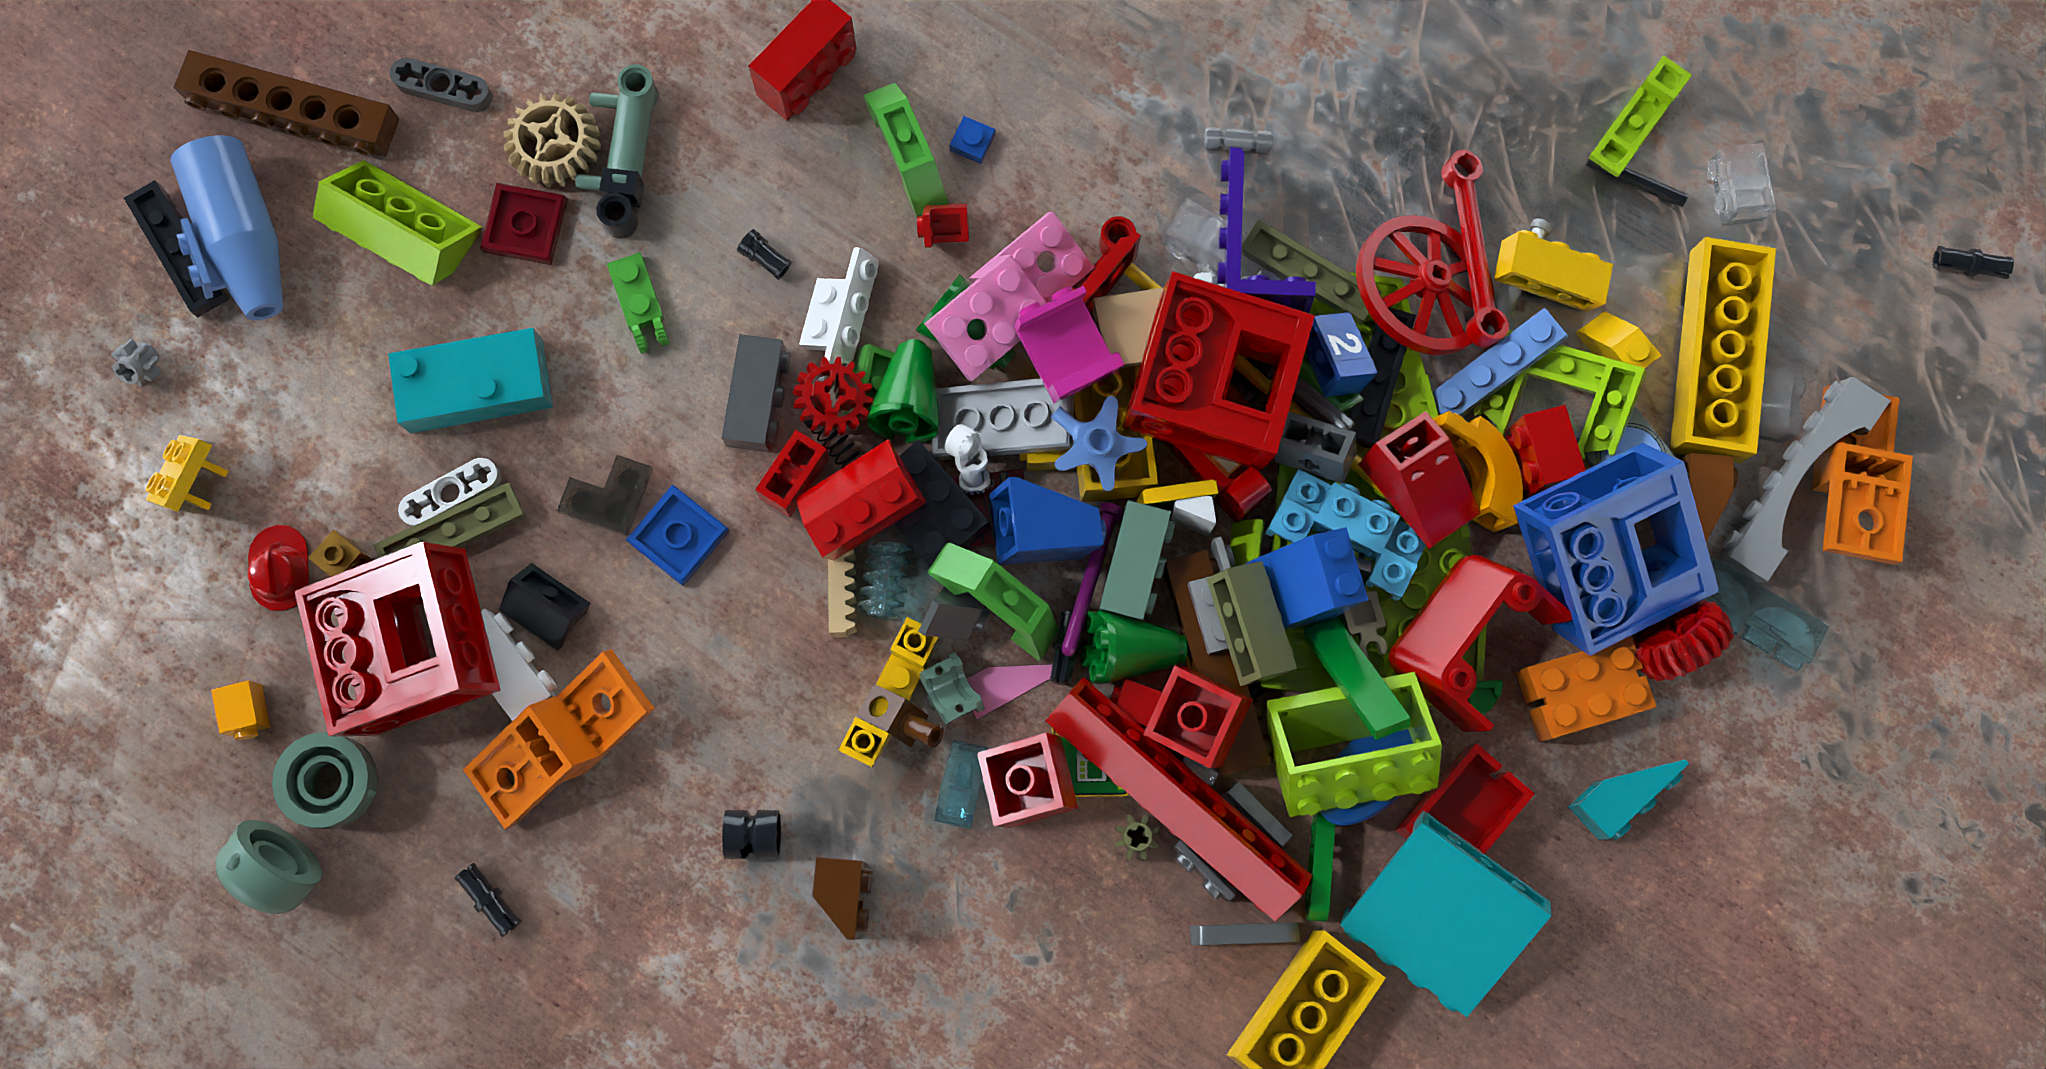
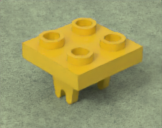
(182, 464)

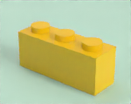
(1553, 271)

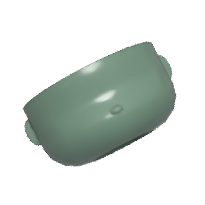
(296, 774)
(267, 867)

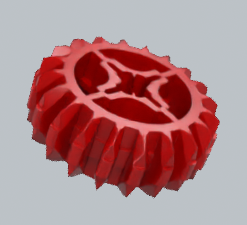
(1683, 641)

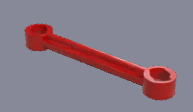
(1474, 249)

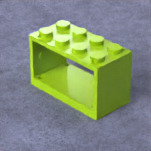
(1329, 719)

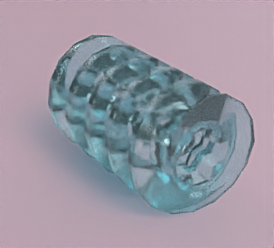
(884, 580)

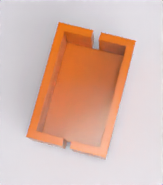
(1585, 690)

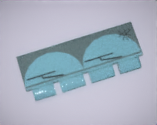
(1767, 618)

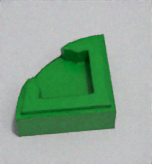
(1485, 695)

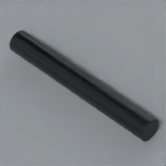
(1646, 184)

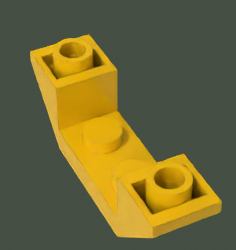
(901, 676)

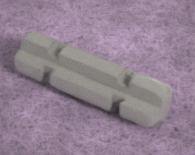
(1238, 138)

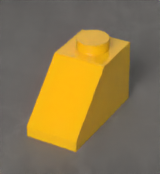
(1618, 340)

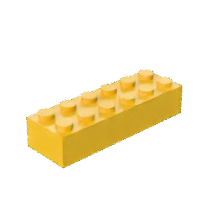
(1723, 349)

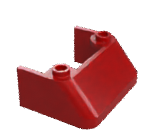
(1451, 623)

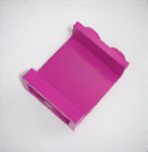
(1065, 344)

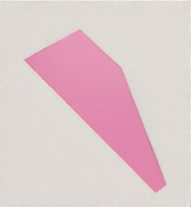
(1006, 683)

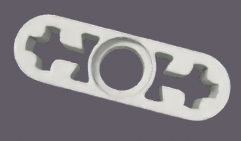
(469, 471)

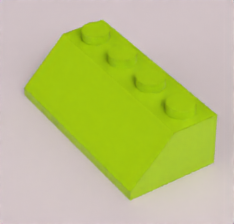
(395, 221)

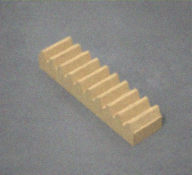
(840, 597)

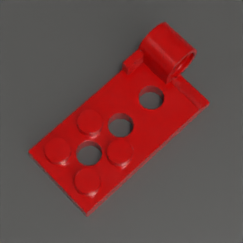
(1114, 258)

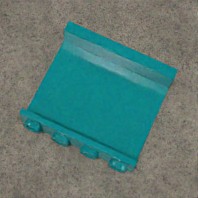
(1447, 915)

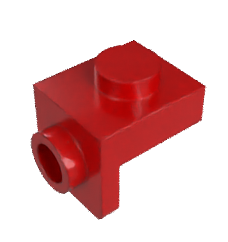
(943, 224)

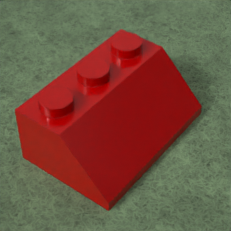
(859, 501)

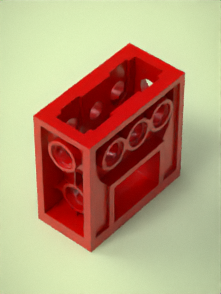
(1193, 357)
(387, 642)

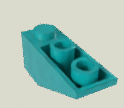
(1614, 801)

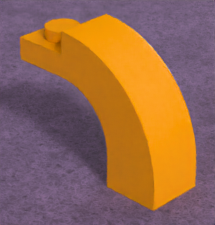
(1491, 467)

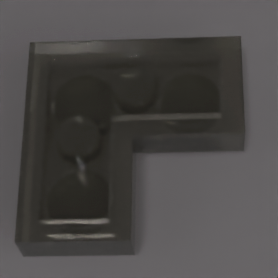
(610, 506)

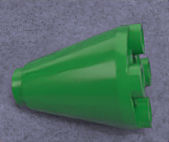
(1128, 647)

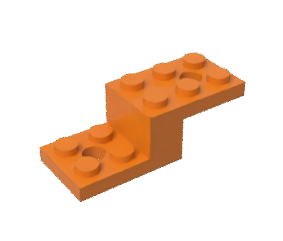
(1866, 478)
(558, 739)

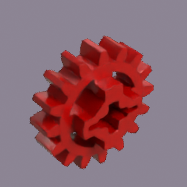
(846, 396)

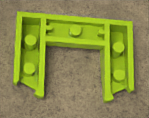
(1611, 381)

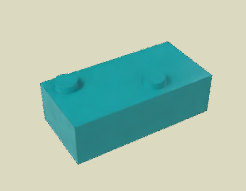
(470, 380)

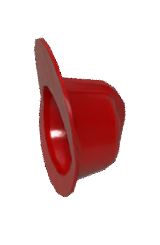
(277, 567)

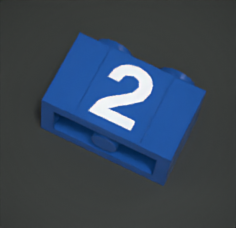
(1339, 355)

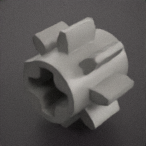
(136, 363)

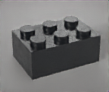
(947, 514)

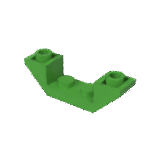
(908, 147)
(1001, 593)

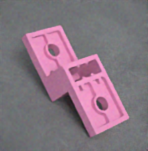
(1005, 288)

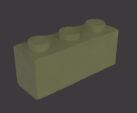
(1251, 623)

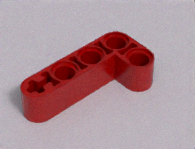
(1236, 494)

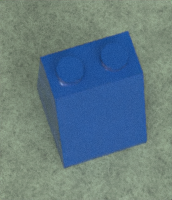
(1042, 524)
(1315, 578)

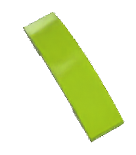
(1639, 116)

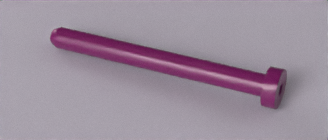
(1110, 514)

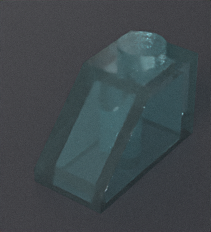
(960, 785)

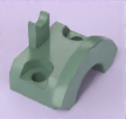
(950, 689)

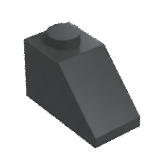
(954, 616)

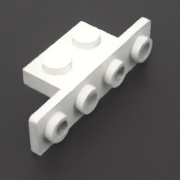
(840, 309)

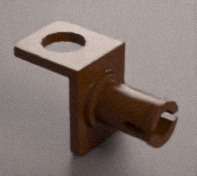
(901, 719)

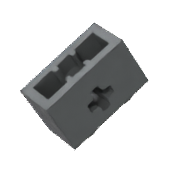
(1317, 447)

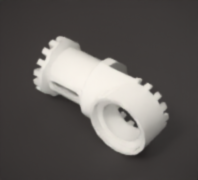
(969, 458)

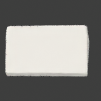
(1194, 514)

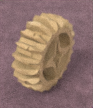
(552, 140)

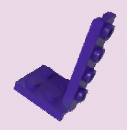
(1293, 291)

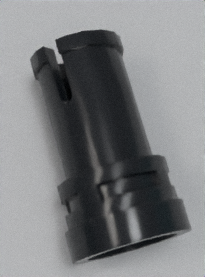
(757, 249)

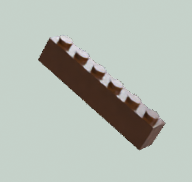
(1250, 747)

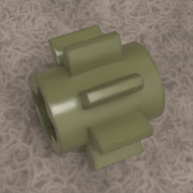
(1146, 833)

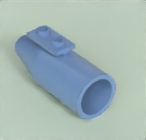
(230, 226)

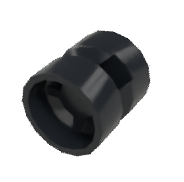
(751, 834)

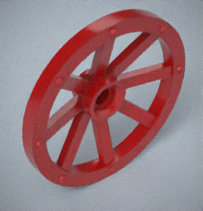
(1428, 280)

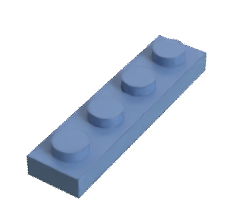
(1500, 364)

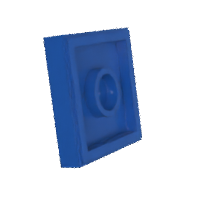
(677, 535)

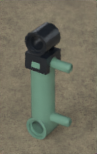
(621, 180)

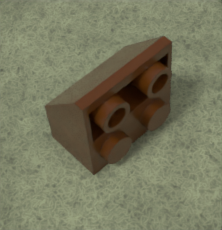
(840, 892)

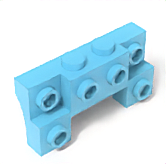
(1370, 525)

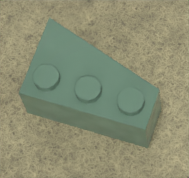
(1137, 560)

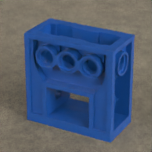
(1591, 557)

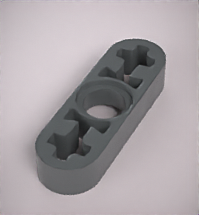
(430, 73)
(1244, 933)

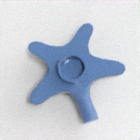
(1096, 442)

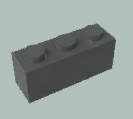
(755, 393)

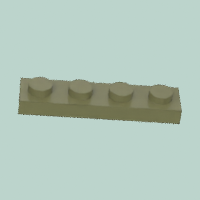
(1290, 259)
(461, 523)

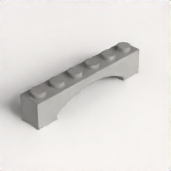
(1758, 544)

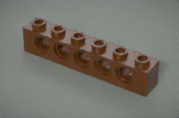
(205, 73)

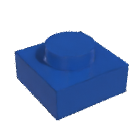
(972, 139)

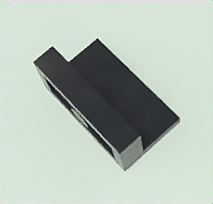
(542, 605)

